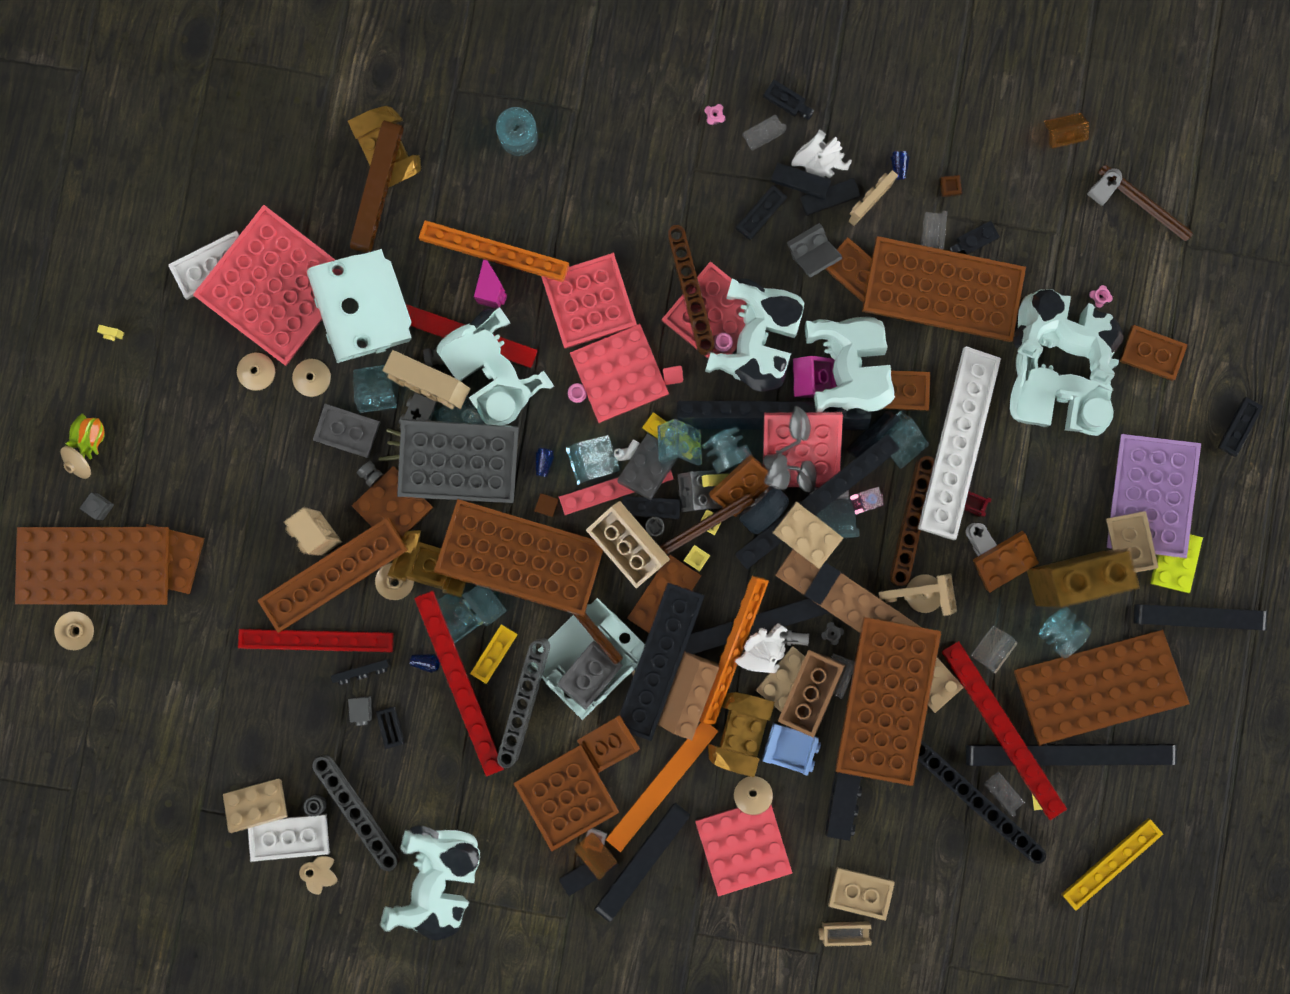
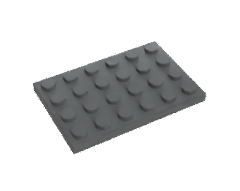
(457, 461)

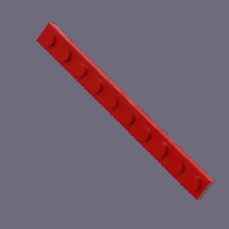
(458, 682)
(1004, 731)

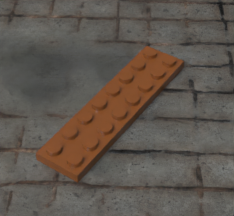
(332, 575)

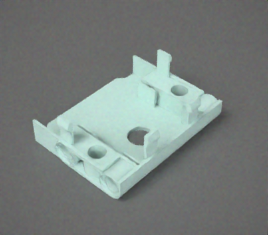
(381, 314)
(573, 639)

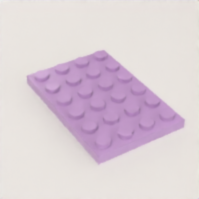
(1161, 480)

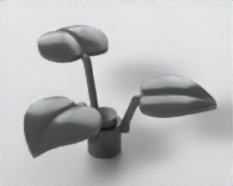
(778, 473)

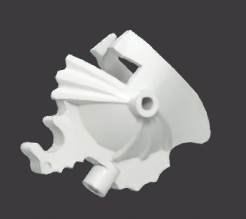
(820, 157)
(763, 650)

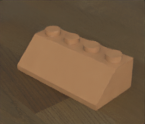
(811, 693)
(688, 695)

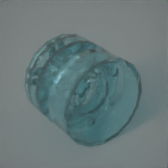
(518, 141)
(726, 449)
(1060, 629)

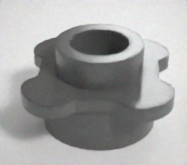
(837, 633)

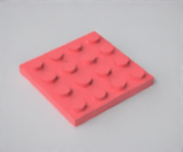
(590, 301)
(721, 312)
(619, 373)
(821, 448)
(742, 849)

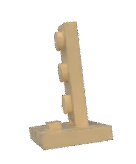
(944, 586)

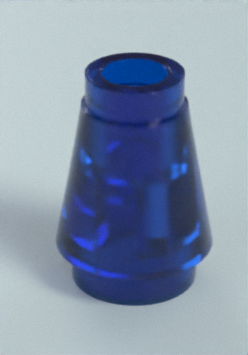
(900, 163)
(543, 461)
(425, 662)

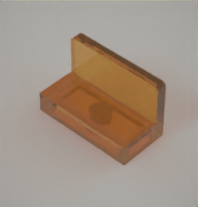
(1067, 130)
(595, 855)

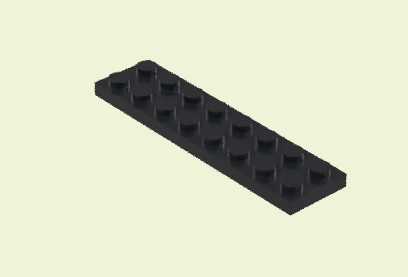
(660, 660)

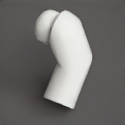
(626, 453)

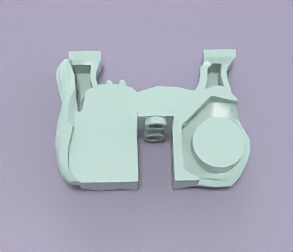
(856, 385)
(1036, 390)

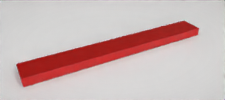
(442, 327)
(315, 640)

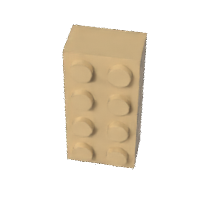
(426, 380)
(312, 532)
(627, 544)

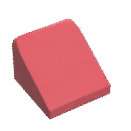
(673, 375)

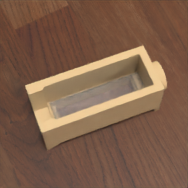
(845, 933)

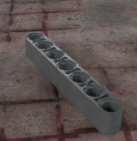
(517, 709)
(356, 822)

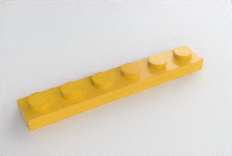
(1112, 864)

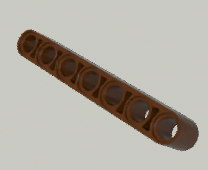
(376, 187)
(690, 280)
(906, 528)

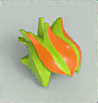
(86, 435)

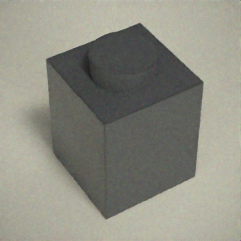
(96, 506)
(360, 710)

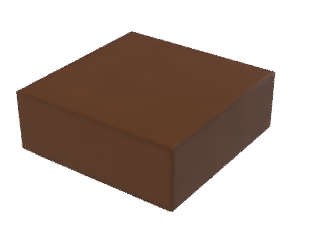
(951, 185)
(546, 505)

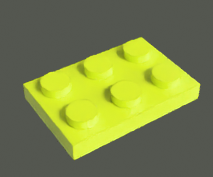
(1178, 572)

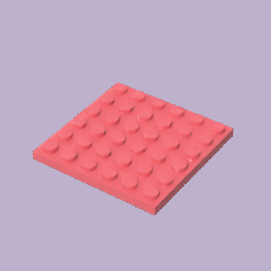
(265, 285)

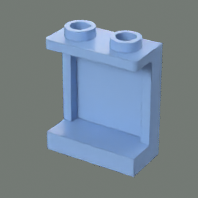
(791, 749)

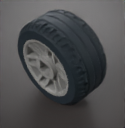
(764, 510)

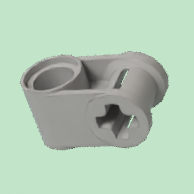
(1104, 188)
(981, 542)

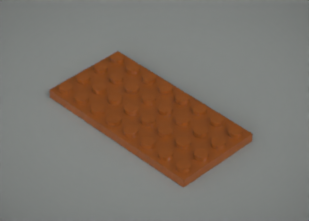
(944, 289)
(519, 557)
(92, 565)
(1101, 687)
(888, 701)

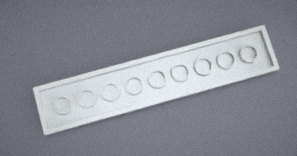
(959, 443)

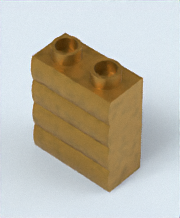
(1083, 578)

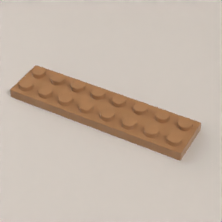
(846, 598)

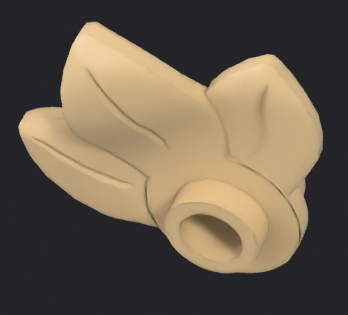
(321, 874)

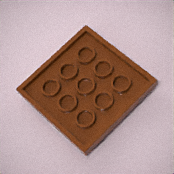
(566, 797)

